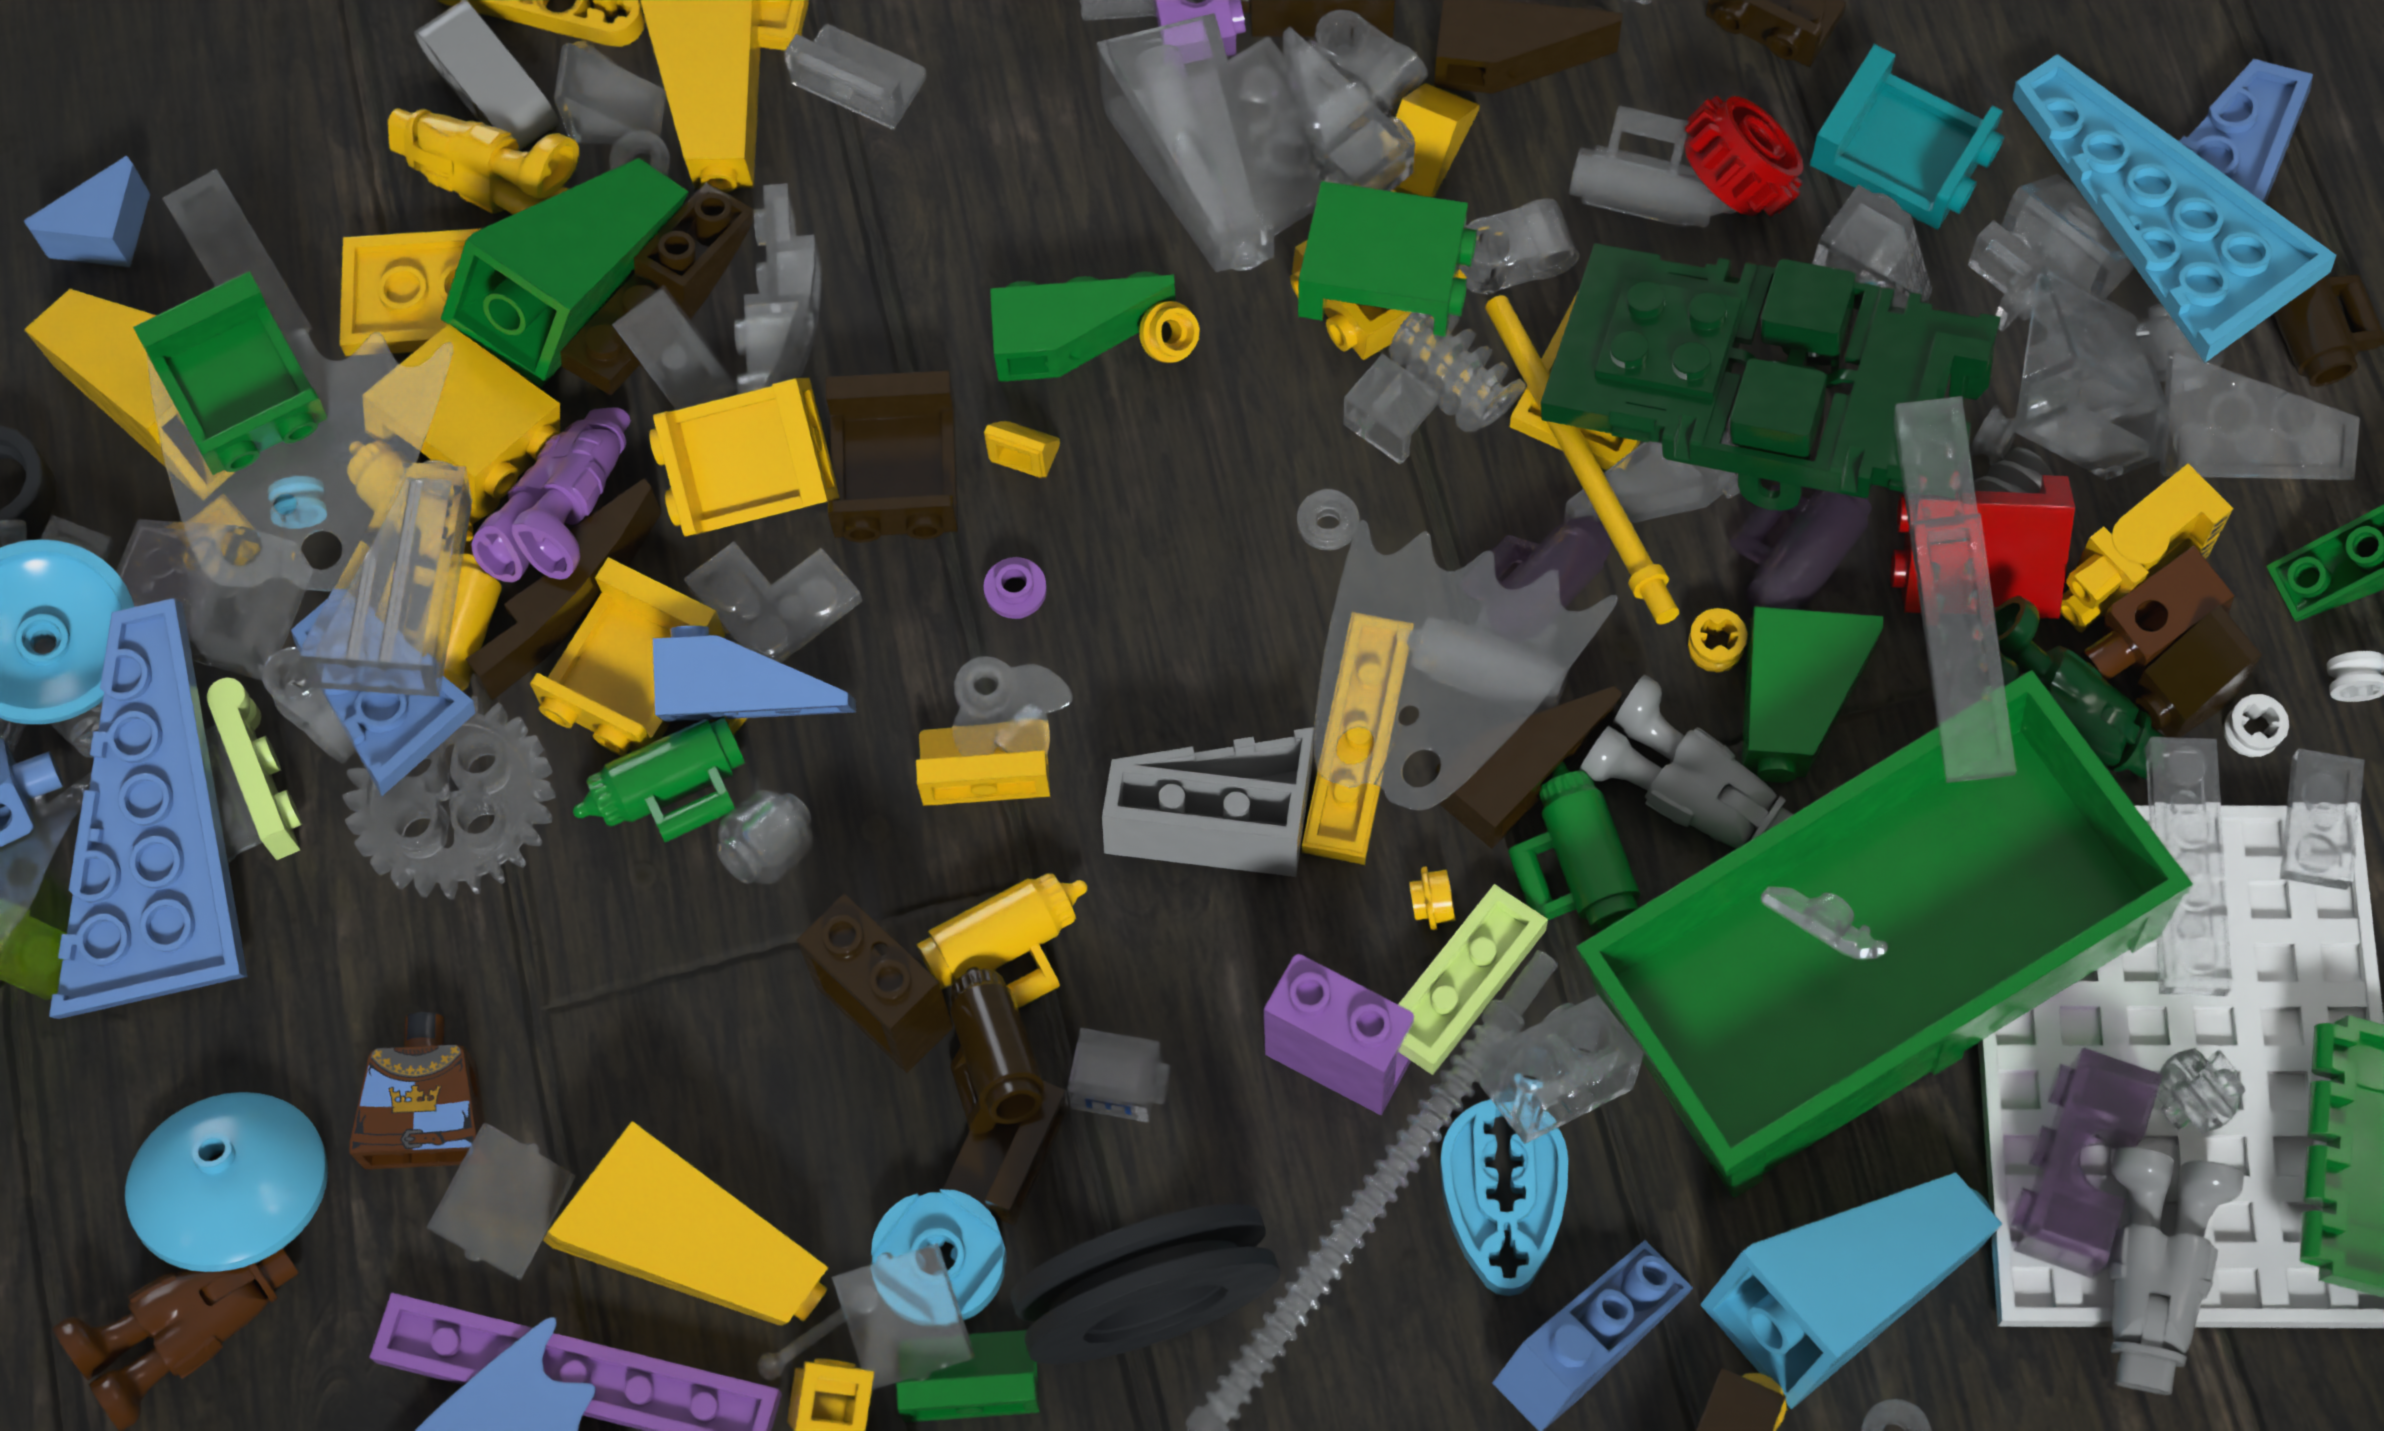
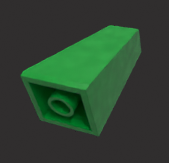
(553, 266)

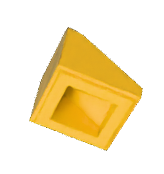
(1021, 447)

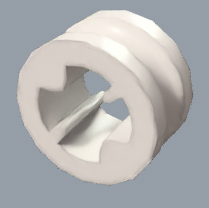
(2356, 676)
(2254, 707)

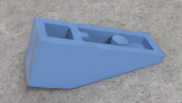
(717, 678)

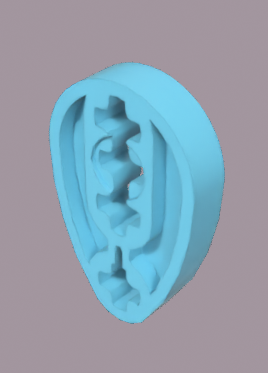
(1478, 1220)

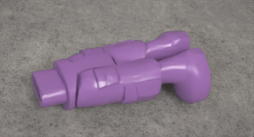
(552, 492)

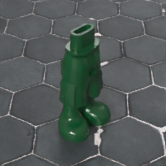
(2097, 709)

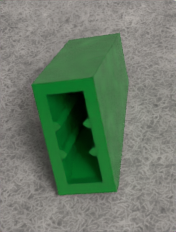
(1798, 683)

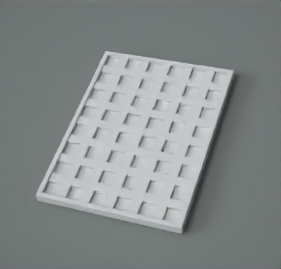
(2295, 962)

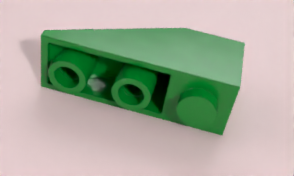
(1063, 325)
(2333, 567)

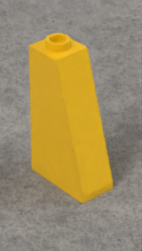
(711, 82)

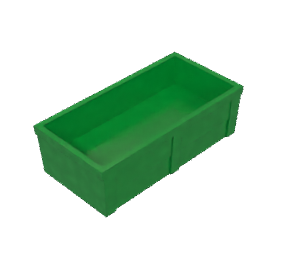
(1973, 884)

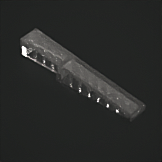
(1954, 589)

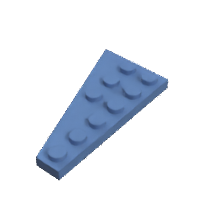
(150, 848)

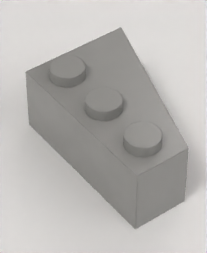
(1213, 806)

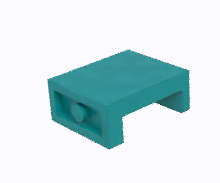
(1905, 142)

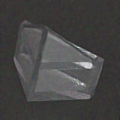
(602, 98)

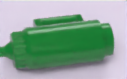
(666, 774)
(1586, 849)

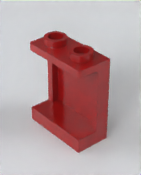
(2024, 546)

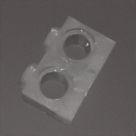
(1568, 1078)

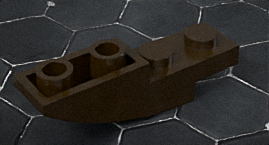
(685, 258)

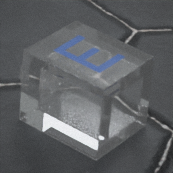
(1117, 1075)

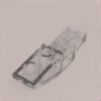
(785, 313)

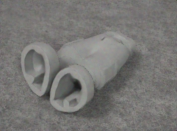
(1701, 782)
(2158, 1275)

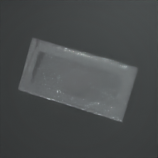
(674, 351)

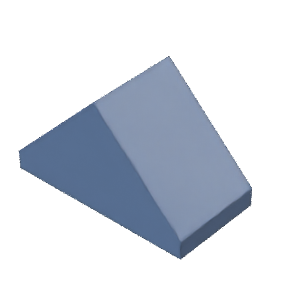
(96, 219)

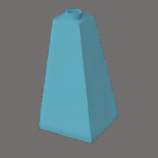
(1833, 1286)

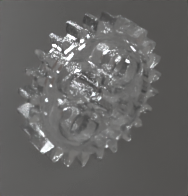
(506, 790)

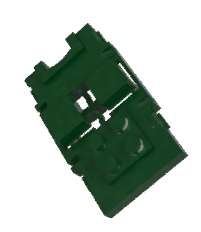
(1658, 347)

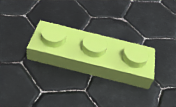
(1468, 975)

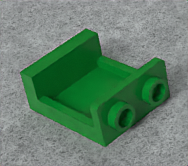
(1386, 253)
(231, 374)

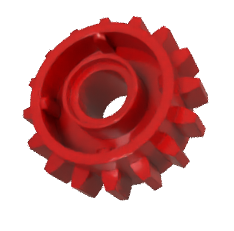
(1743, 156)

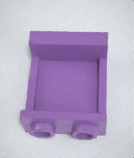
(1337, 1033)

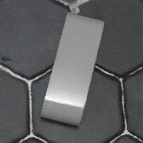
(486, 74)

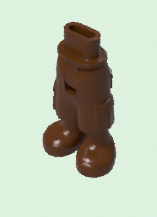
(186, 1317)

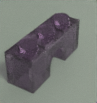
(2064, 1214)

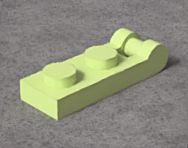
(253, 764)

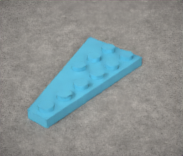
(2187, 228)

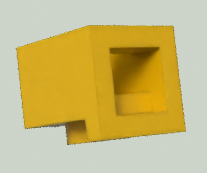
(830, 1397)

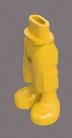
(482, 160)

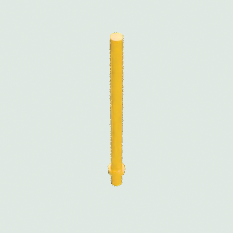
(1647, 579)

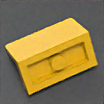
(952, 778)

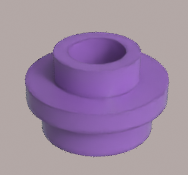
(1020, 603)

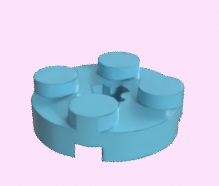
(952, 1219)

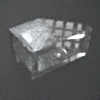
(1877, 244)

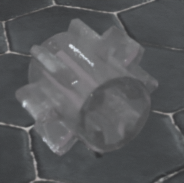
(2199, 1090)

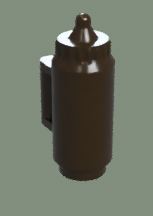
(2319, 333)
(995, 1060)

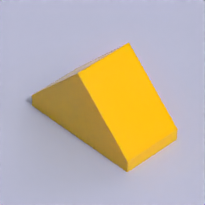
(1438, 128)

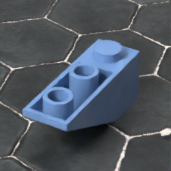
(1590, 1335)

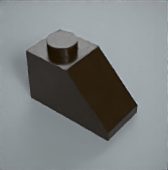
(2196, 675)

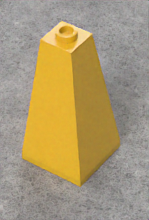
(103, 357)
(681, 1230)

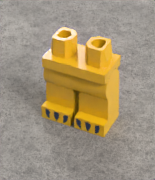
(2143, 541)

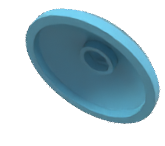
(63, 596)
(232, 1207)

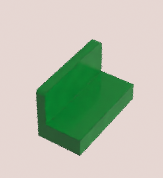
(991, 1384)

